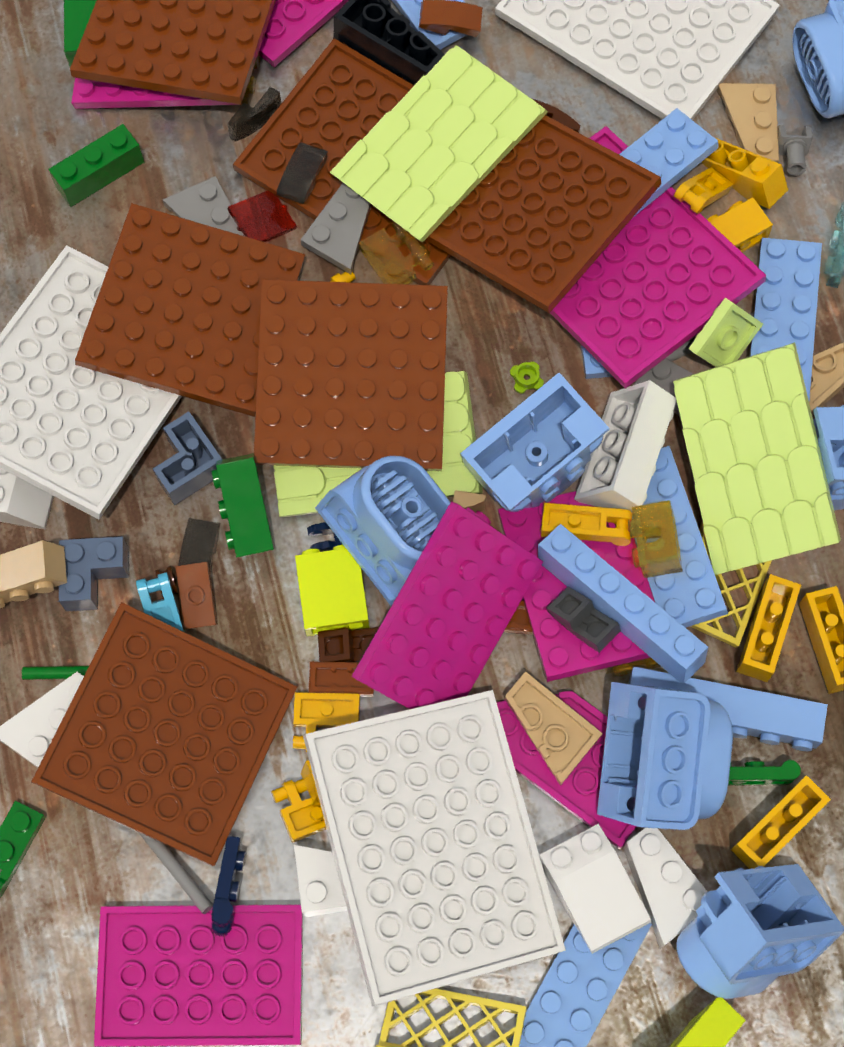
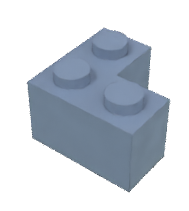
(192, 464)
(85, 564)

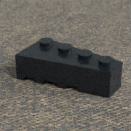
(385, 38)

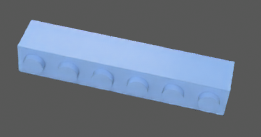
(622, 601)
(751, 711)

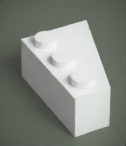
(35, 726)
(318, 882)
(665, 883)

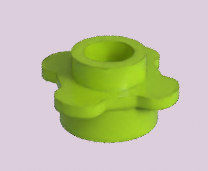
(530, 369)

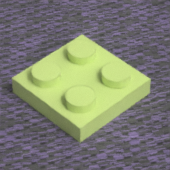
(725, 334)

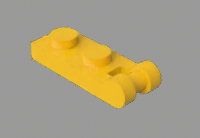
(703, 189)
(588, 522)

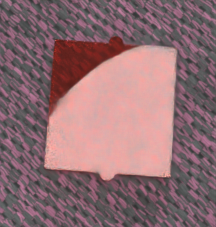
(262, 217)

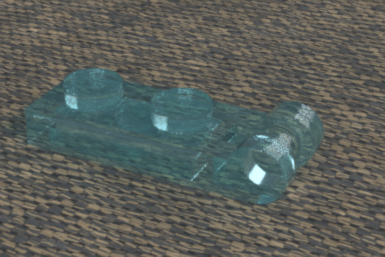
(835, 264)

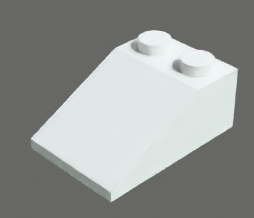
(594, 888)

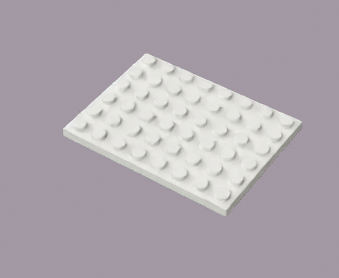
(647, 49)
(65, 423)
(432, 846)

